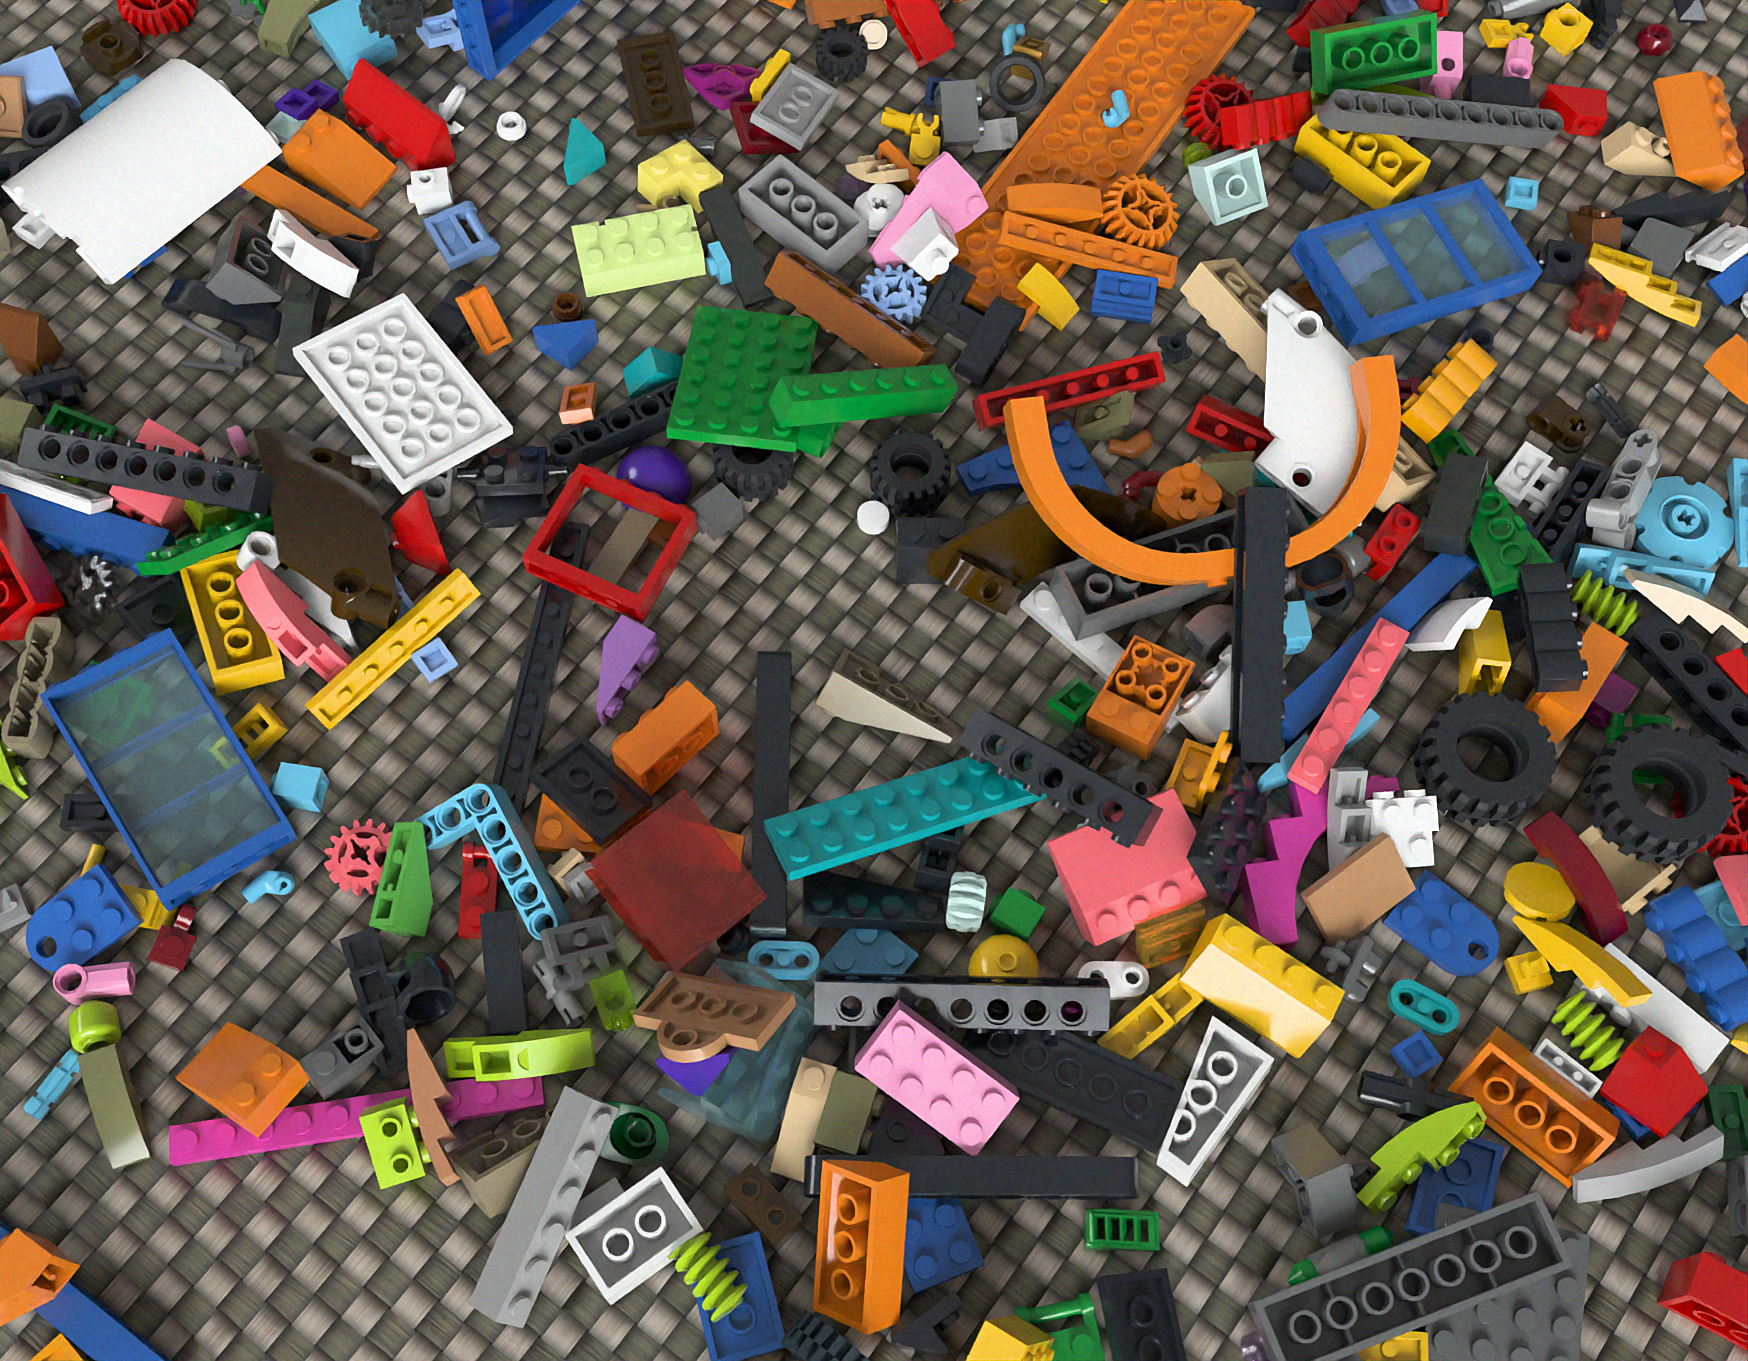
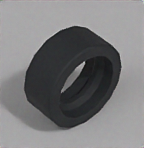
(1039, 79)
(44, 118)

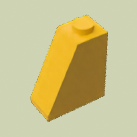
(1483, 656)

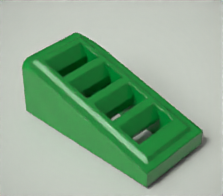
(62, 414)
(1090, 1232)

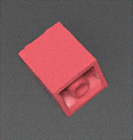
(149, 507)

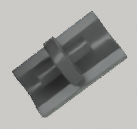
(1347, 961)

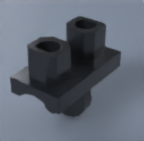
(52, 386)

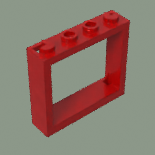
(595, 588)

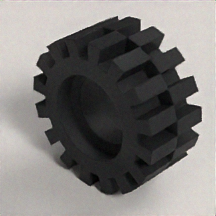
(841, 66)
(1078, 746)

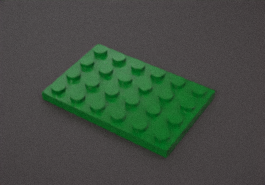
(732, 372)

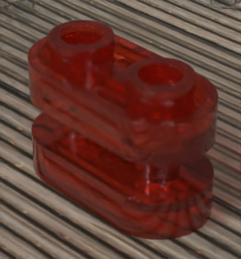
(1589, 296)

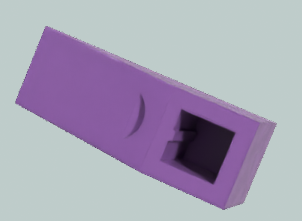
(624, 657)

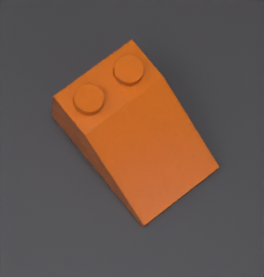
(337, 160)
(244, 1077)

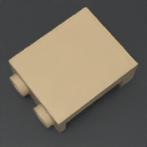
(1627, 875)

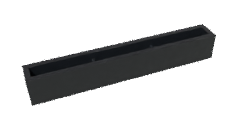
(1259, 624)

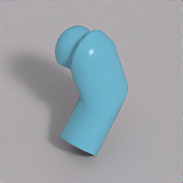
(1011, 35)
(1120, 111)
(268, 882)

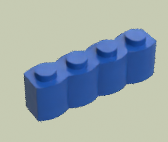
(1703, 953)

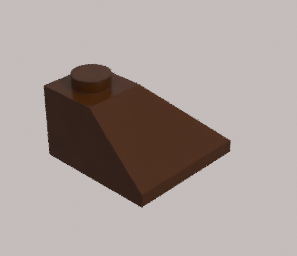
(27, 339)

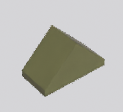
(1232, 469)

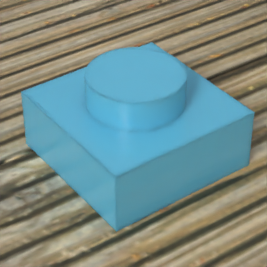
(718, 263)

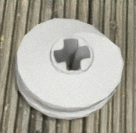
(879, 206)

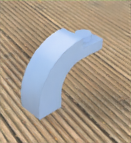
(441, 31)

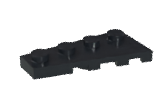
(862, 904)

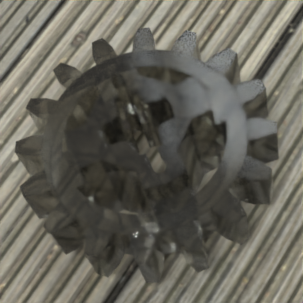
(392, 16)
(88, 590)

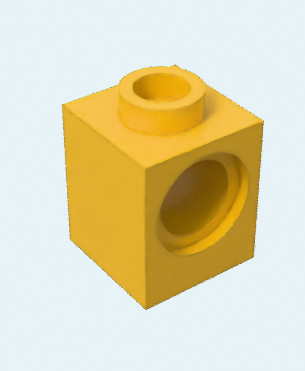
(1565, 28)

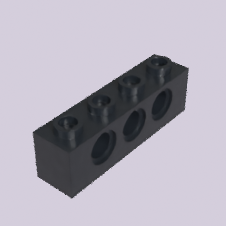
(1566, 516)

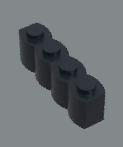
(449, 320)
(1550, 628)

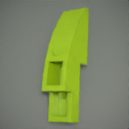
(519, 1055)
(1428, 1141)

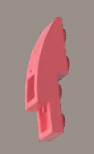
(283, 620)

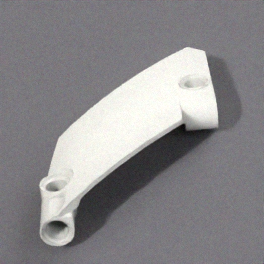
(1306, 405)

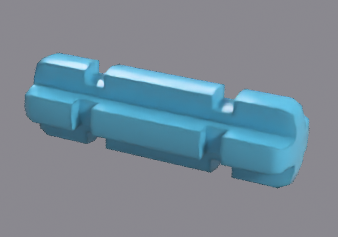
(53, 1086)

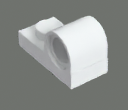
(264, 545)

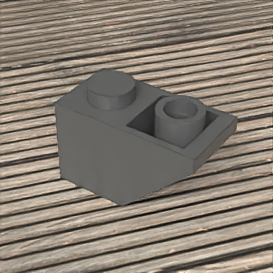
(341, 1059)

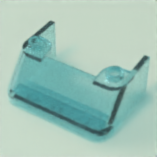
(754, 1082)

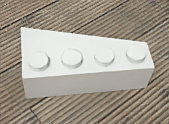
(1214, 1095)

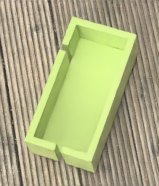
(639, 250)

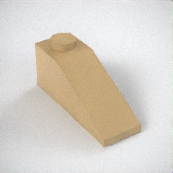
(802, 1118)

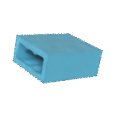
(347, 40)

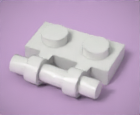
(1523, 472)

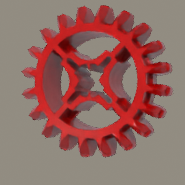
(157, 15)
(1204, 104)
(1732, 839)

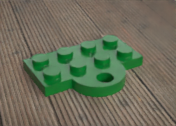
(203, 544)

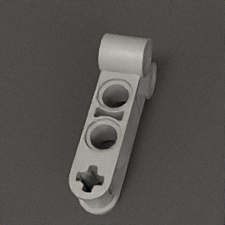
(1625, 492)

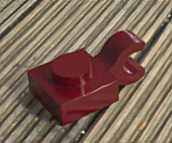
(174, 944)

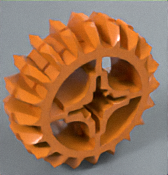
(1143, 203)

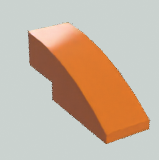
(1055, 202)

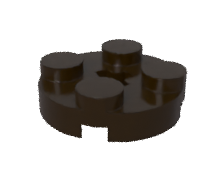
(112, 60)

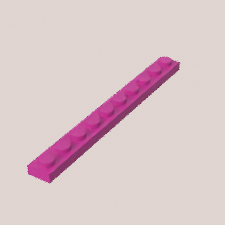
(340, 1119)

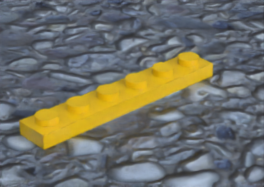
(392, 649)

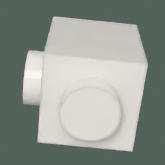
(430, 190)

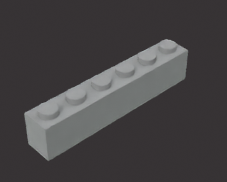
(543, 1207)

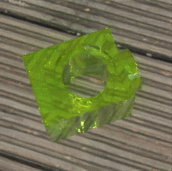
(608, 987)

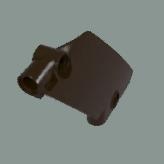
(329, 526)
(1019, 546)

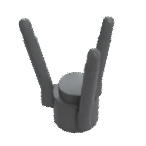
(233, 352)

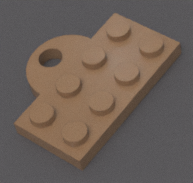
(711, 1016)

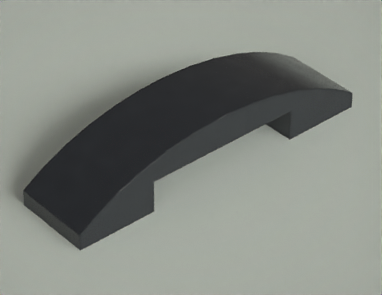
(255, 318)

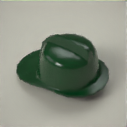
(636, 1136)

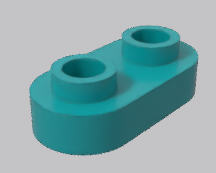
(1422, 1006)

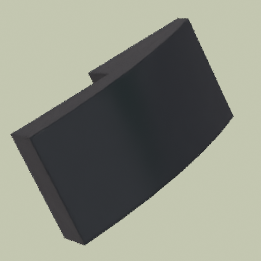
(505, 509)

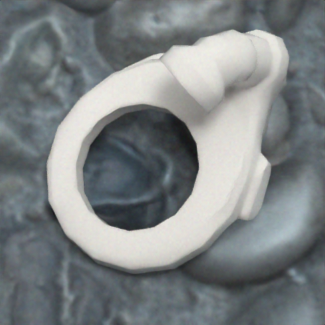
(450, 106)

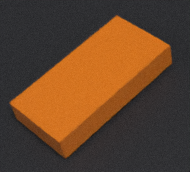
(484, 319)

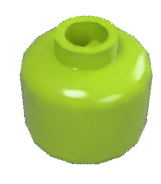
(94, 1026)

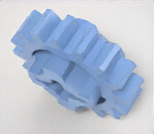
(893, 293)

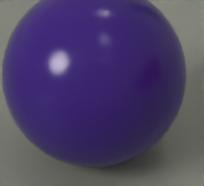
(657, 471)

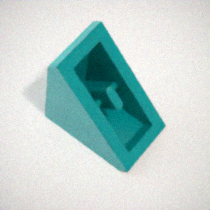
(583, 153)
(651, 371)

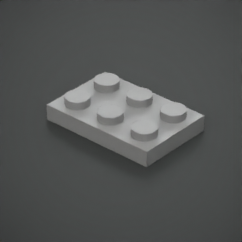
(795, 106)

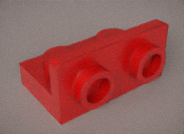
(1390, 540)

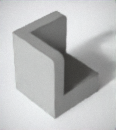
(998, 135)

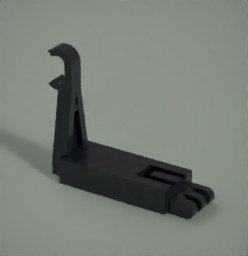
(1603, 15)

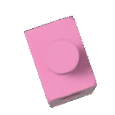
(1449, 66)

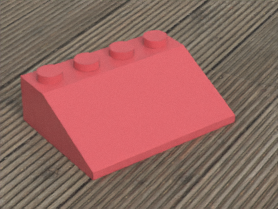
(1123, 886)

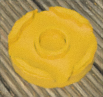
(1538, 891)

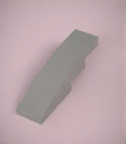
(1346, 813)
(1637, 1170)

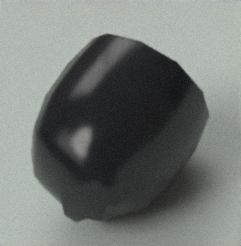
(1326, 584)
(423, 987)

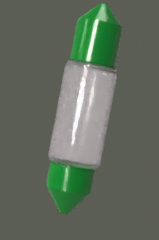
(1341, 1253)

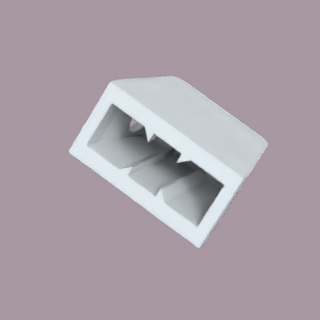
(927, 245)

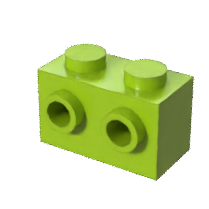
(394, 1142)

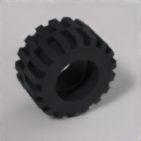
(915, 451)
(752, 479)

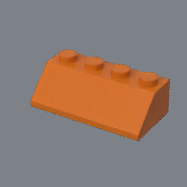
(1699, 129)
(1535, 1107)
(861, 1243)

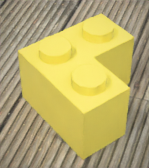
(677, 173)

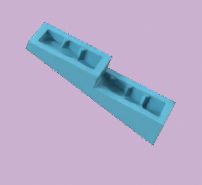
(1738, 494)

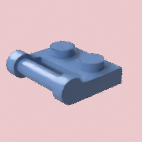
(453, 240)

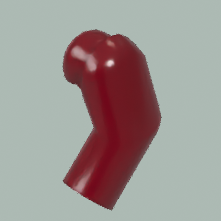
(1139, 480)

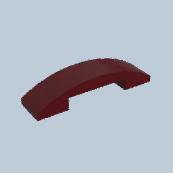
(1582, 874)

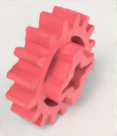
(348, 867)

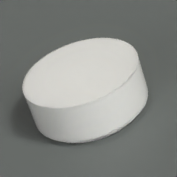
(873, 517)

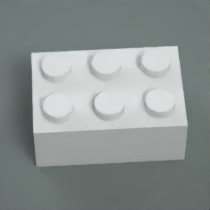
(634, 1235)

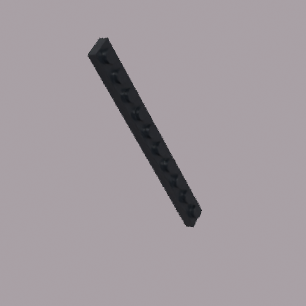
(538, 672)

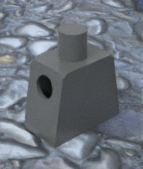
(1657, 243)

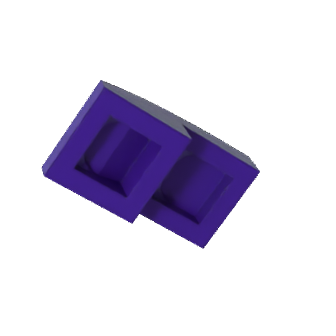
(305, 103)

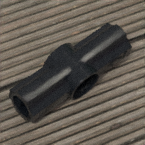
(1408, 1097)

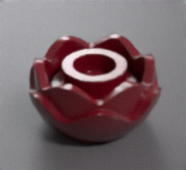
(1654, 39)

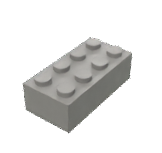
(803, 215)

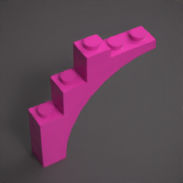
(1271, 885)

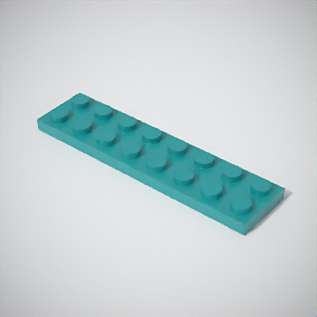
(892, 814)

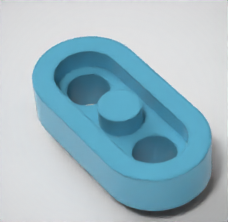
(784, 957)

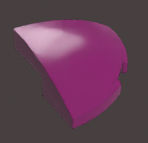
(721, 83)

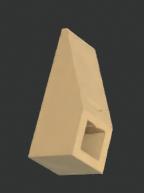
(1637, 152)

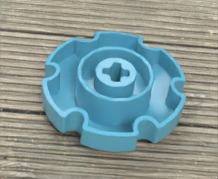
(1683, 523)

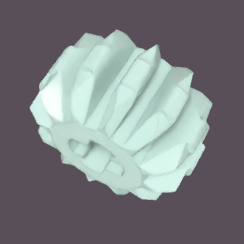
(966, 901)

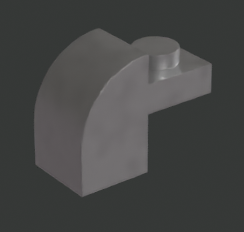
(1209, 630)

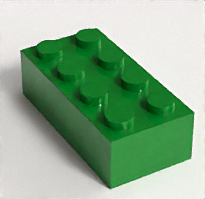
(1374, 51)

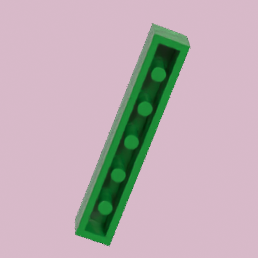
(862, 395)

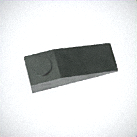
(302, 319)

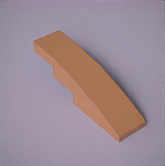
(428, 1094)

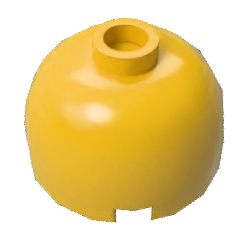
(1004, 957)

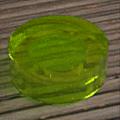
(1195, 153)

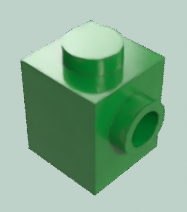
(1016, 913)

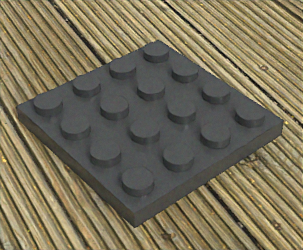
(1521, 1325)

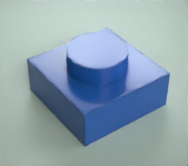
(1415, 1055)

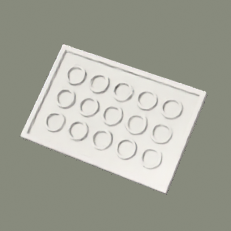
(402, 392)

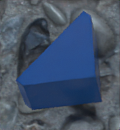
(566, 341)

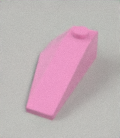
(945, 189)

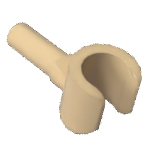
(668, 201)

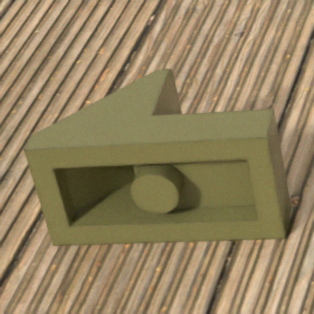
(1104, 417)

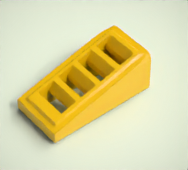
(266, 736)

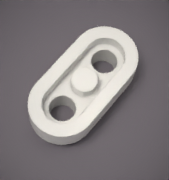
(1116, 975)

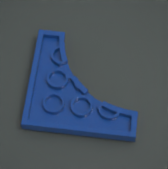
(997, 472)

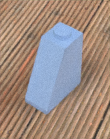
(43, 78)

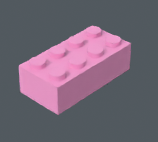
(936, 1078)

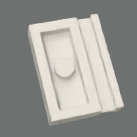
(1720, 247)

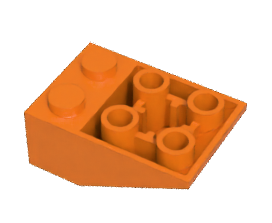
(1139, 697)
(30, 1273)

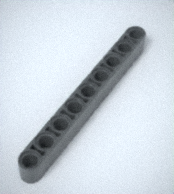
(1439, 119)

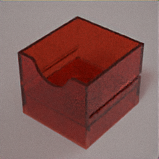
(674, 882)

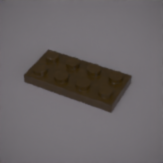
(655, 84)

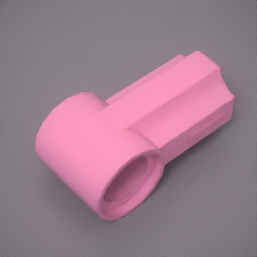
(1518, 59)
(97, 981)

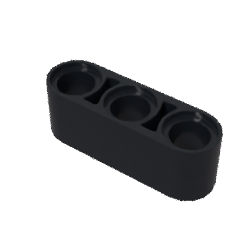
(990, 340)

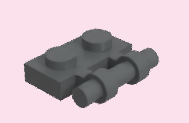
(579, 941)

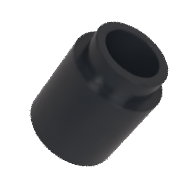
(1310, 174)

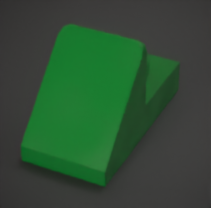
(1071, 704)

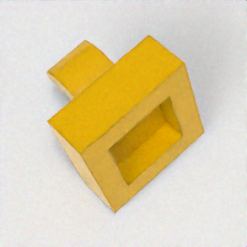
(1528, 972)

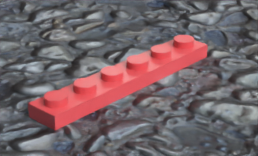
(1348, 706)

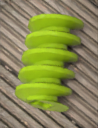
(1604, 603)
(1588, 1031)
(710, 1275)

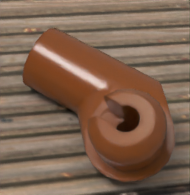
(1133, 447)

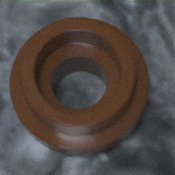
(563, 301)

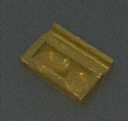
(1169, 935)

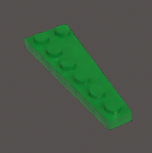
(1498, 534)

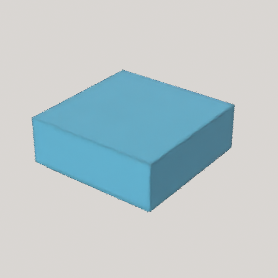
(1521, 193)

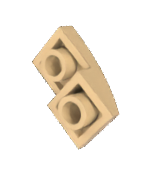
(876, 170)

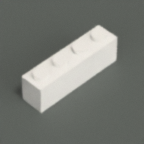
(1663, 1013)

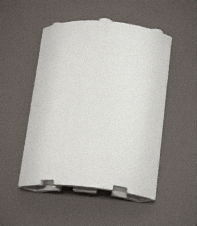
(145, 167)

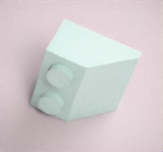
(1229, 184)

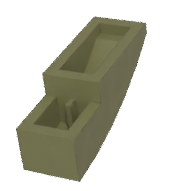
(115, 1106)

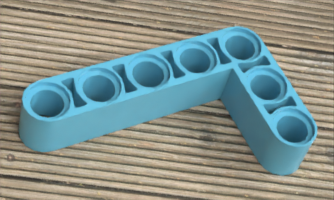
(501, 850)

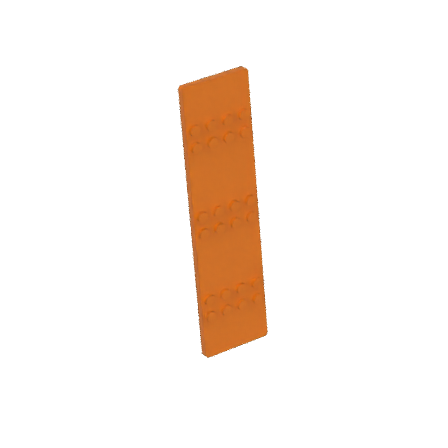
(1152, 55)

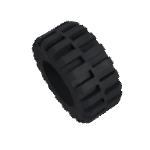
(1512, 731)
(1686, 765)

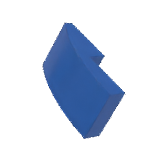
(1731, 282)

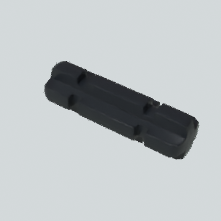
(1610, 410)

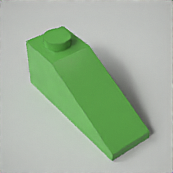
(405, 886)

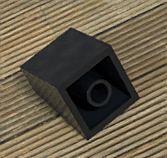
(916, 539)

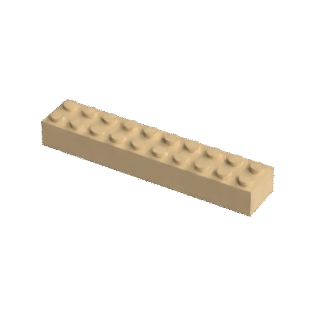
(1232, 307)

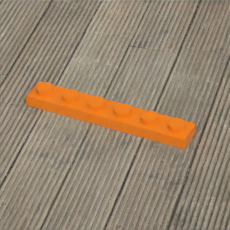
(1085, 249)

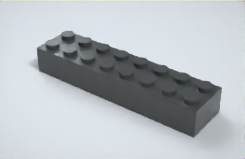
(1101, 600)
(1412, 1283)

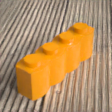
(1448, 390)

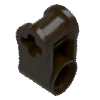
(1558, 420)

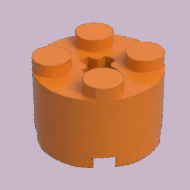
(1186, 495)

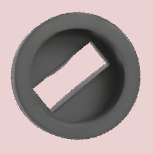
(1359, 1169)

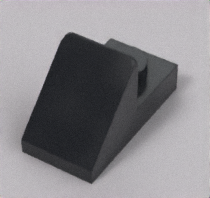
(920, 1334)

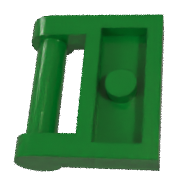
(1074, 1343)

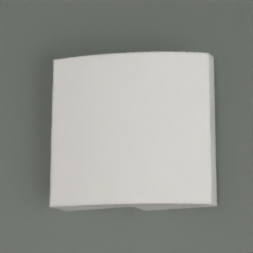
(1446, 622)

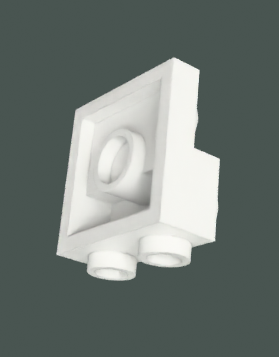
(1407, 822)

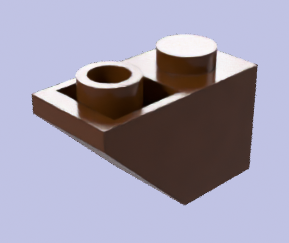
(1595, 226)

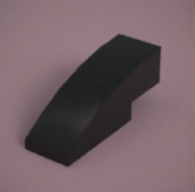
(938, 861)

